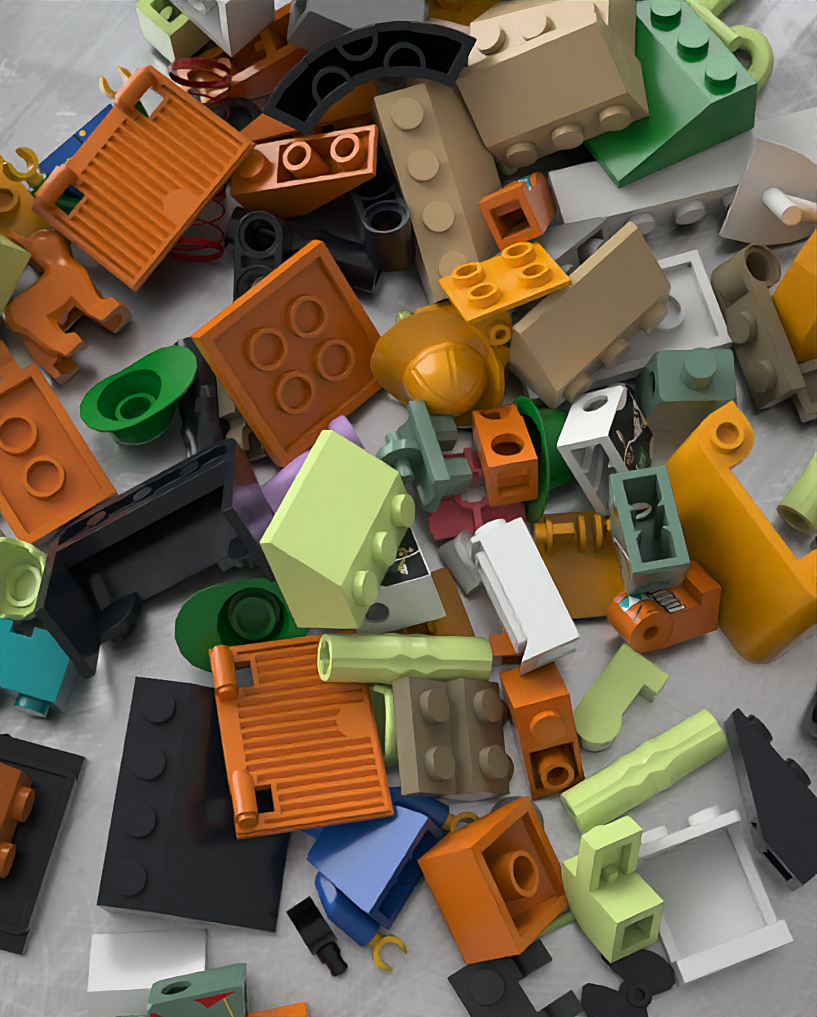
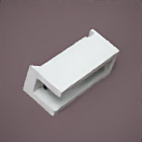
(523, 593)

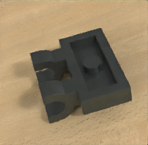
(494, 988)

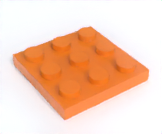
(293, 352)

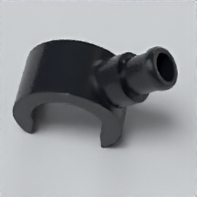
(317, 935)

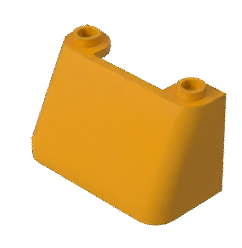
(765, 590)

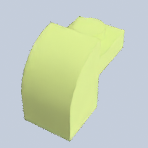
(608, 894)

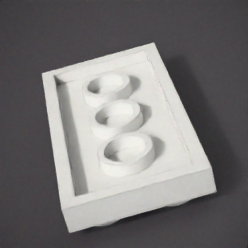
(691, 322)

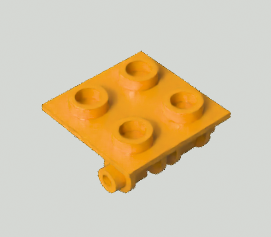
(491, 288)
(580, 560)

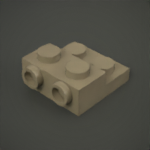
(451, 738)

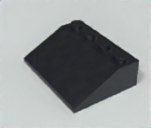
(173, 821)

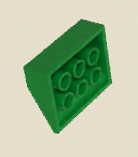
(692, 91)

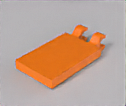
(44, 461)

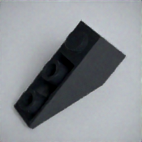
(775, 800)

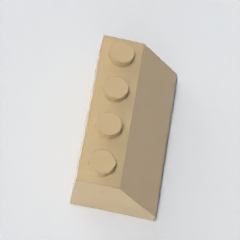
(441, 176)

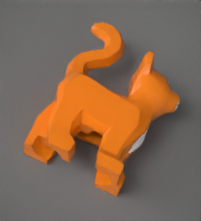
(56, 302)

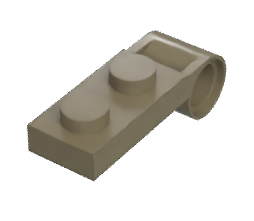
(755, 326)

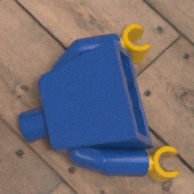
(373, 866)

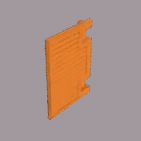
(143, 177)
(298, 738)

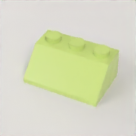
(337, 533)

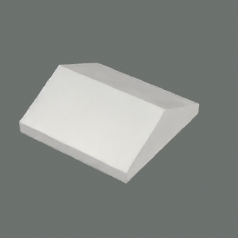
(130, 962)

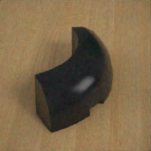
(361, 56)

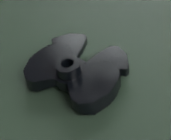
(643, 976)

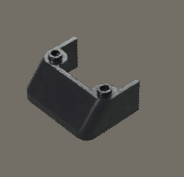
(147, 543)

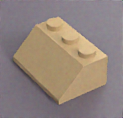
(522, 20)
(554, 91)
(591, 320)

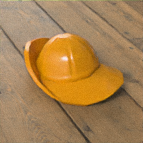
(441, 362)

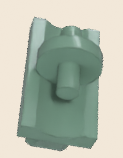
(417, 455)

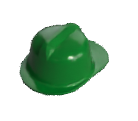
(141, 398)
(544, 430)
(233, 616)

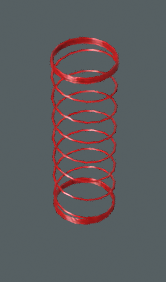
(207, 243)

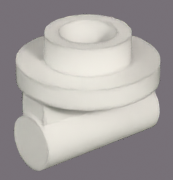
(456, 557)

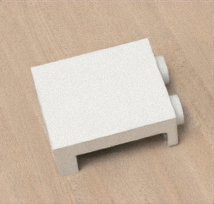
(710, 894)

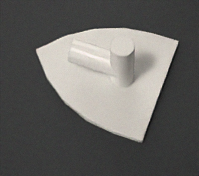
(773, 197)

